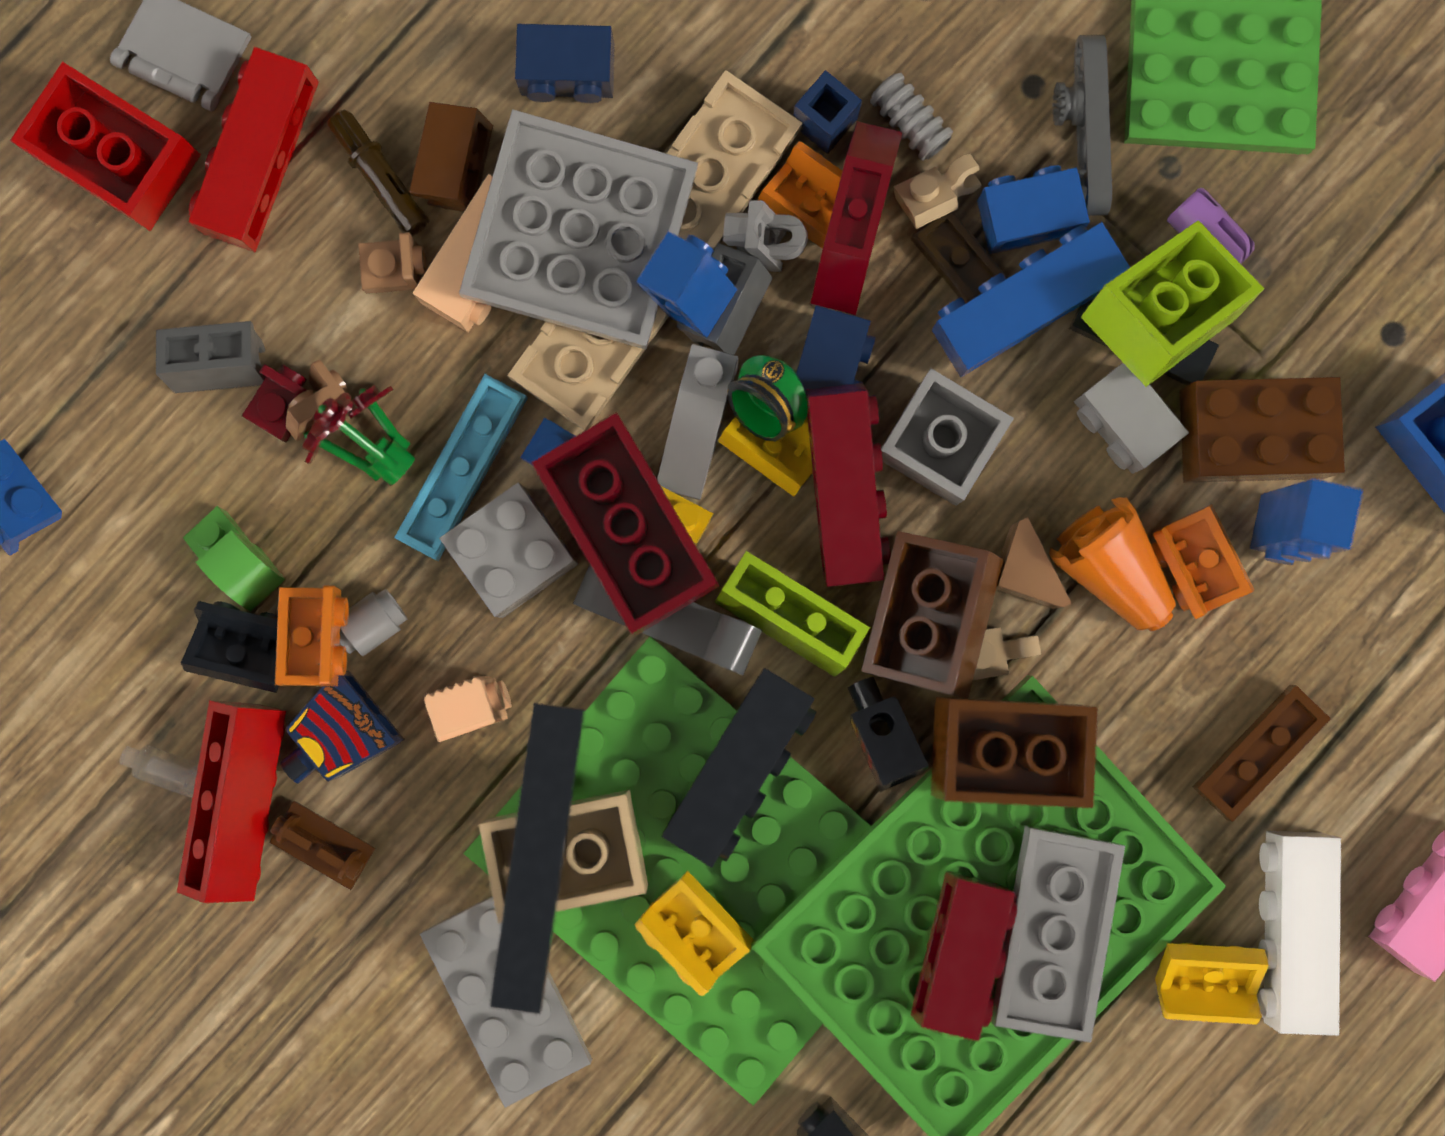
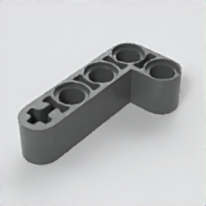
(691, 629)

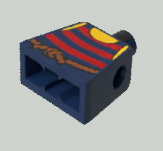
(338, 732)

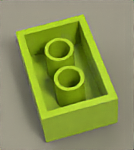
(1171, 302)

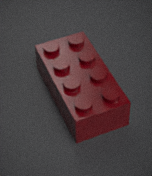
(625, 524)

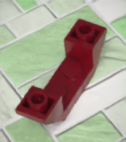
(855, 218)

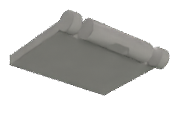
(181, 50)

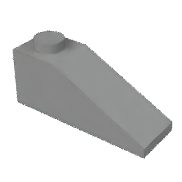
(696, 421)

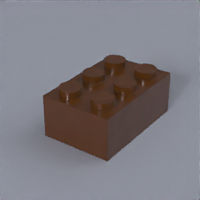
(1262, 429)
(933, 614)
(1014, 752)

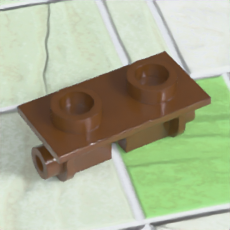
(321, 844)

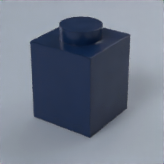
(827, 111)

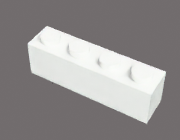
(1301, 932)

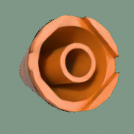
(1117, 564)

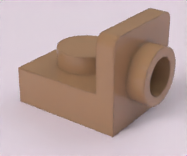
(392, 264)
(302, 408)

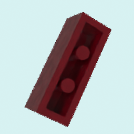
(964, 956)

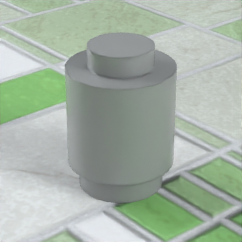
(371, 622)

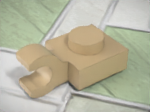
(935, 195)
(996, 652)

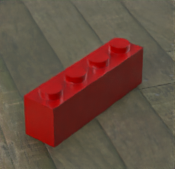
(253, 149)
(231, 802)

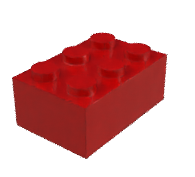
(106, 146)

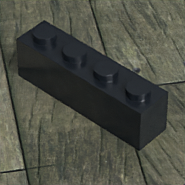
(738, 768)

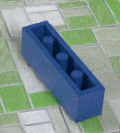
(1029, 299)

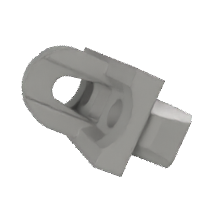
(761, 232)

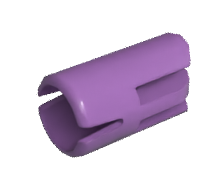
(1212, 215)

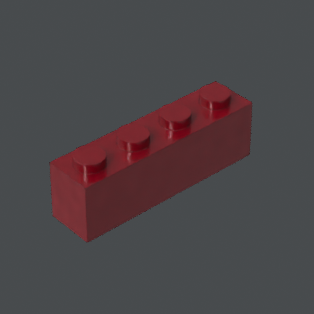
(846, 484)

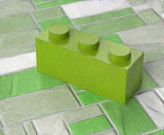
(792, 614)

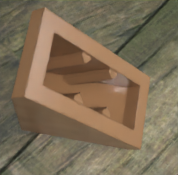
(1028, 570)

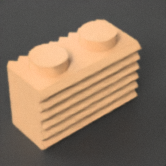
(467, 706)

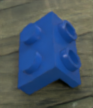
(23, 501)

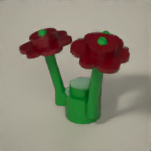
(385, 458)

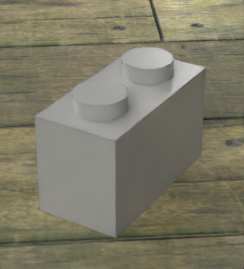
(1129, 419)

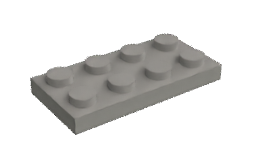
(1059, 935)
(516, 1047)

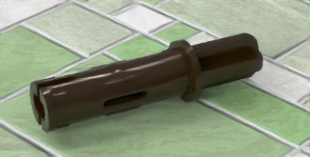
(385, 183)

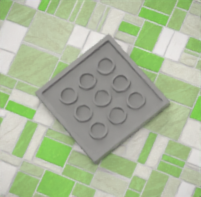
(575, 228)

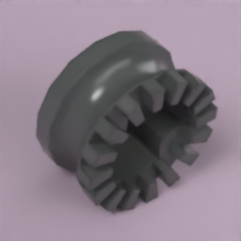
(1069, 103)

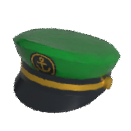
(768, 398)

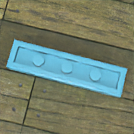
(461, 466)

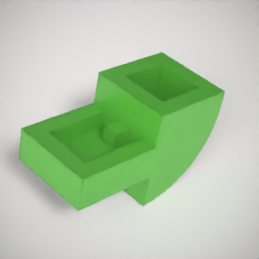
(232, 559)

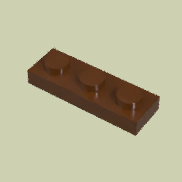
(1261, 752)

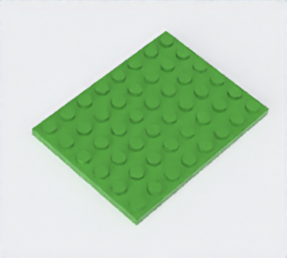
(653, 737)
(865, 925)

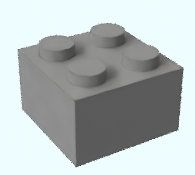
(944, 437)
(509, 551)

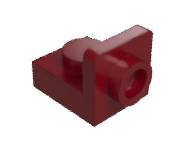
(272, 400)

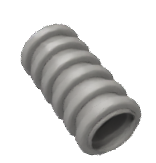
(911, 116)

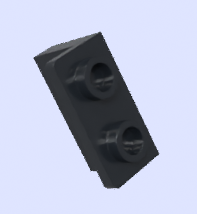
(233, 646)

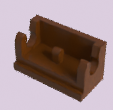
(451, 156)

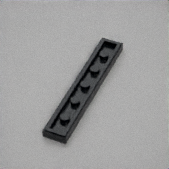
(537, 858)

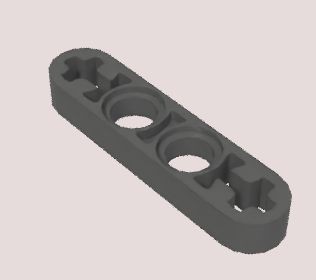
(1094, 130)

